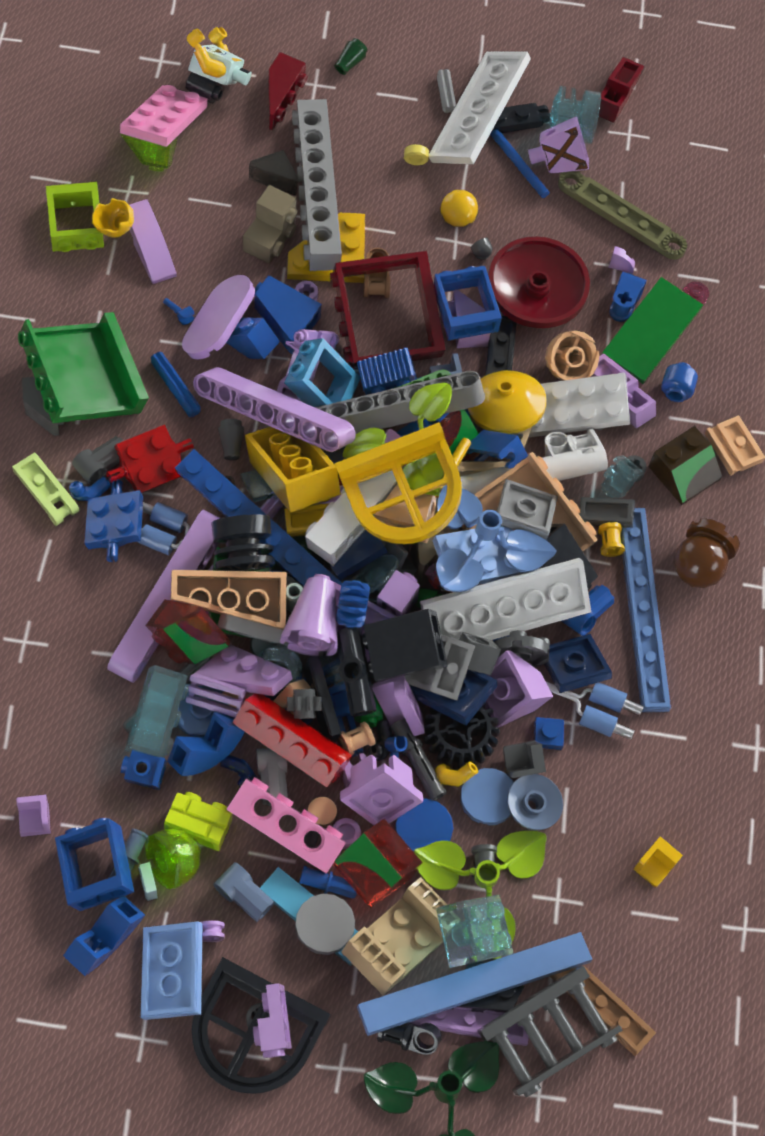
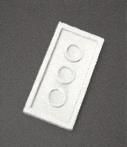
(584, 405)

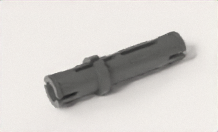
(419, 760)

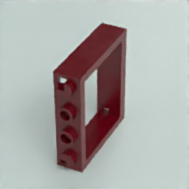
(415, 260)

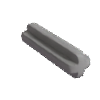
(446, 90)

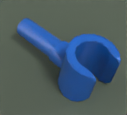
(184, 315)
(396, 745)

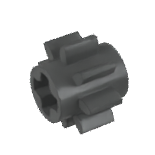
(304, 703)

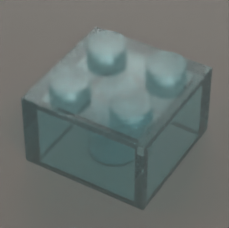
(474, 930)

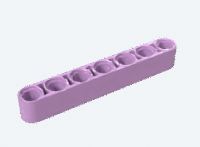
(274, 409)
(138, 643)

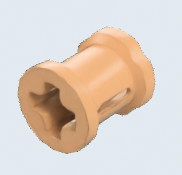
(357, 738)

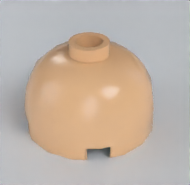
(572, 356)

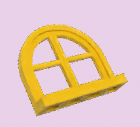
(391, 457)

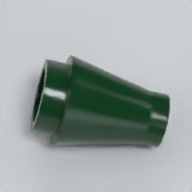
(352, 54)

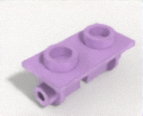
(304, 335)

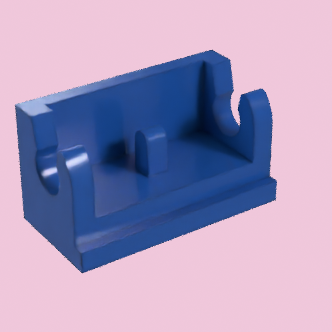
(498, 445)

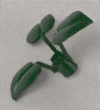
(473, 1064)

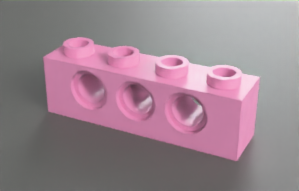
(319, 856)

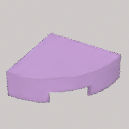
(621, 261)

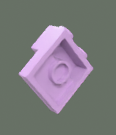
(274, 1031)

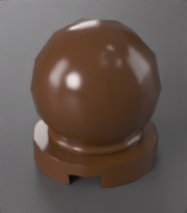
(705, 553)

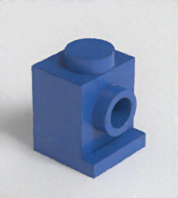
(151, 777)

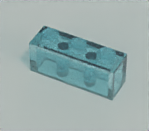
(157, 712)

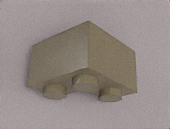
(272, 225)

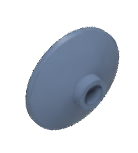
(544, 795)

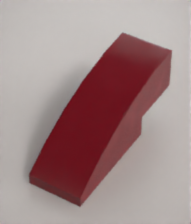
(619, 88)

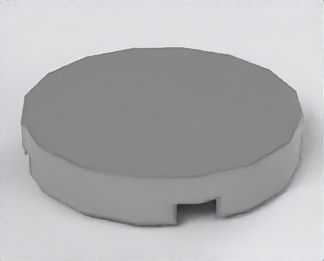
(325, 924)

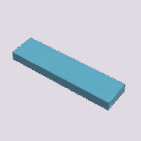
(289, 896)

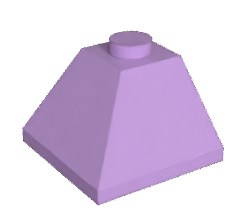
(519, 689)

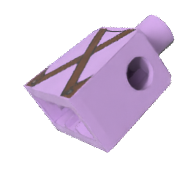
(562, 148)

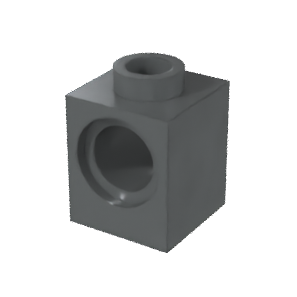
(484, 654)

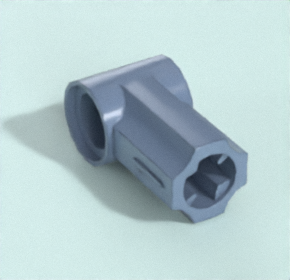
(237, 886)

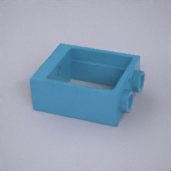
(299, 373)

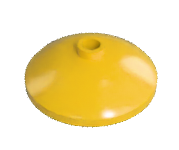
(510, 403)

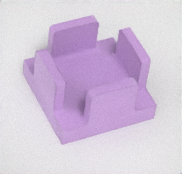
(381, 790)

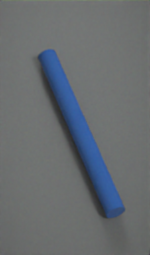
(520, 163)

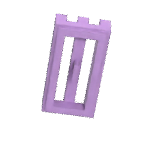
(212, 705)

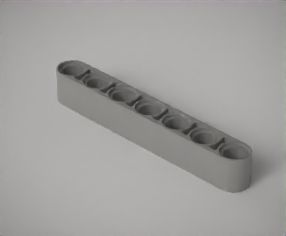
(392, 406)

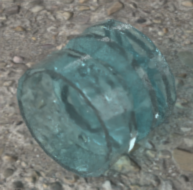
(585, 110)

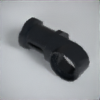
(408, 1037)

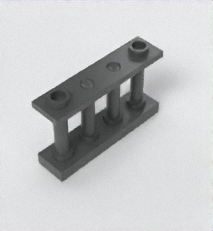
(522, 1015)

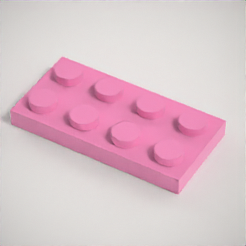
(164, 115)

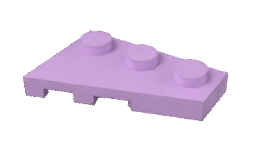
(246, 671)

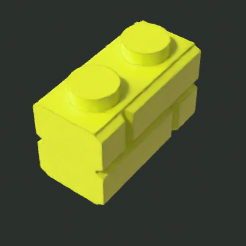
(200, 820)

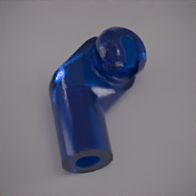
(239, 766)

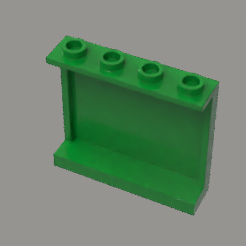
(83, 370)

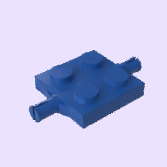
(114, 520)

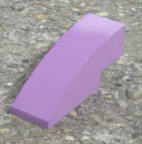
(151, 243)
(641, 405)

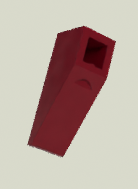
(284, 80)

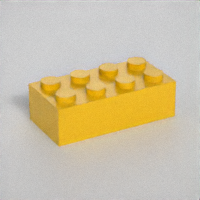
(292, 468)

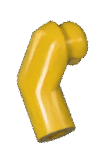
(454, 777)

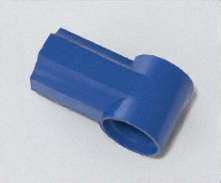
(600, 601)

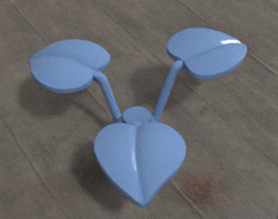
(461, 572)

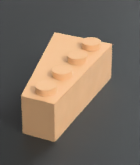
(235, 593)

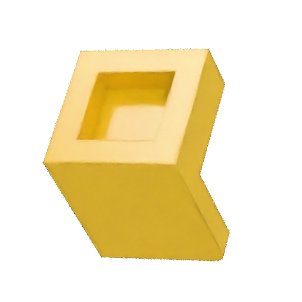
(657, 862)

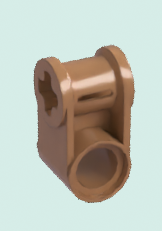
(377, 282)

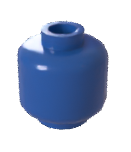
(679, 382)

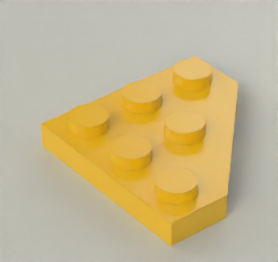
(352, 247)

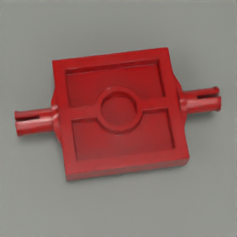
(149, 459)

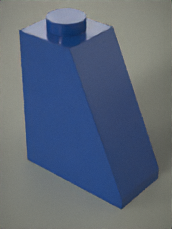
(285, 309)

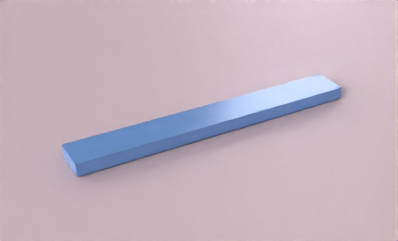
(644, 616)
(473, 983)

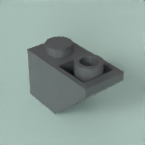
(34, 406)

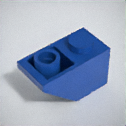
(253, 338)

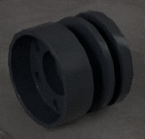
(242, 542)

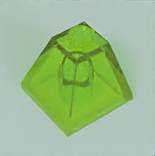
(152, 154)

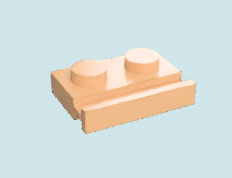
(734, 445)

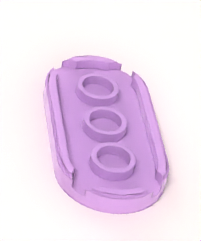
(218, 317)

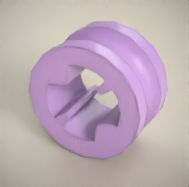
(308, 286)
(212, 931)

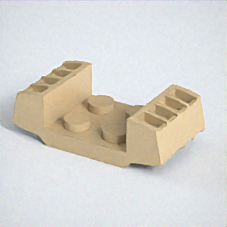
(398, 938)

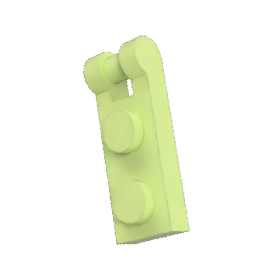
(45, 488)

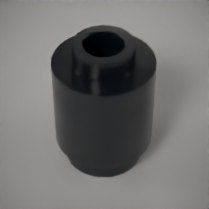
(204, 87)

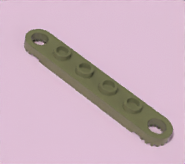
(623, 214)

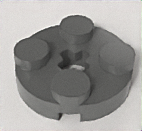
(526, 647)

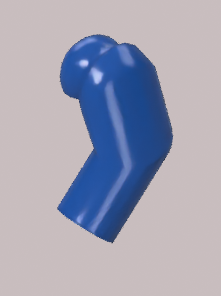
(83, 493)

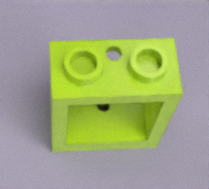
(73, 196)

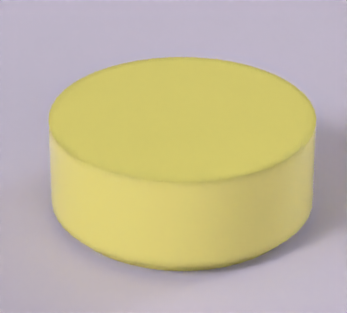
(416, 154)

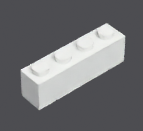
(339, 525)

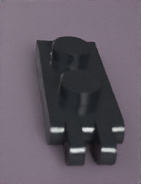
(522, 117)

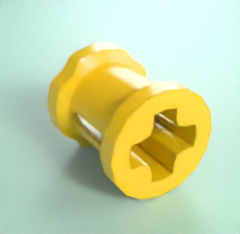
(611, 539)

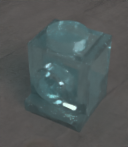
(620, 477)

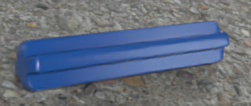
(175, 384)

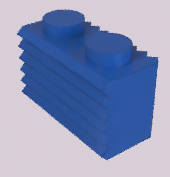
(386, 371)

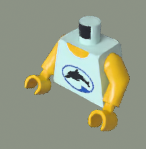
(216, 61)

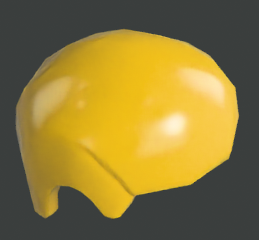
(459, 208)
(113, 218)

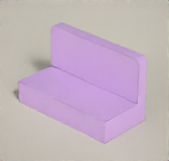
(399, 703)

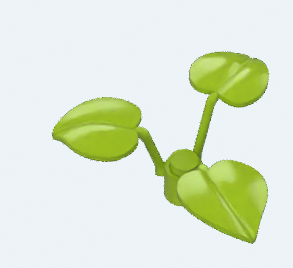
(426, 403)
(519, 851)

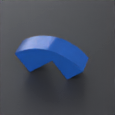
(199, 754)
(105, 936)

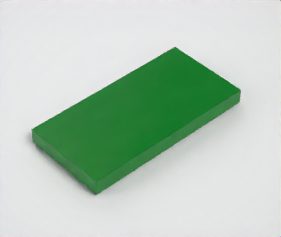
(652, 329)

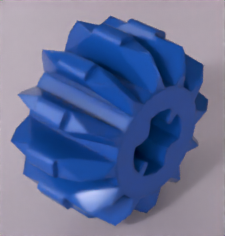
(353, 604)

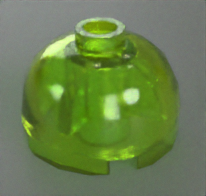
(174, 856)

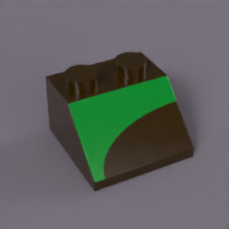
(686, 465)

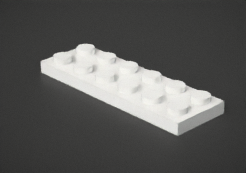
(479, 107)
(514, 602)

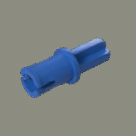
(327, 882)

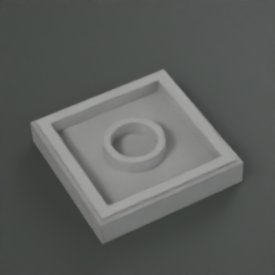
(526, 508)

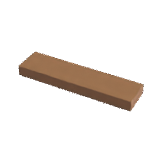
(615, 1012)

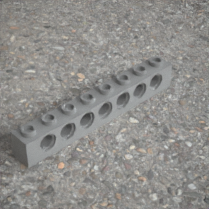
(317, 186)

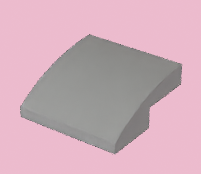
(449, 679)

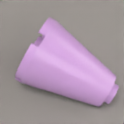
(313, 619)

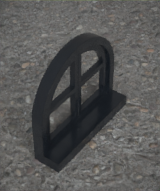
(255, 986)

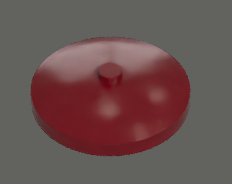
(539, 282)

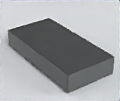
(605, 510)

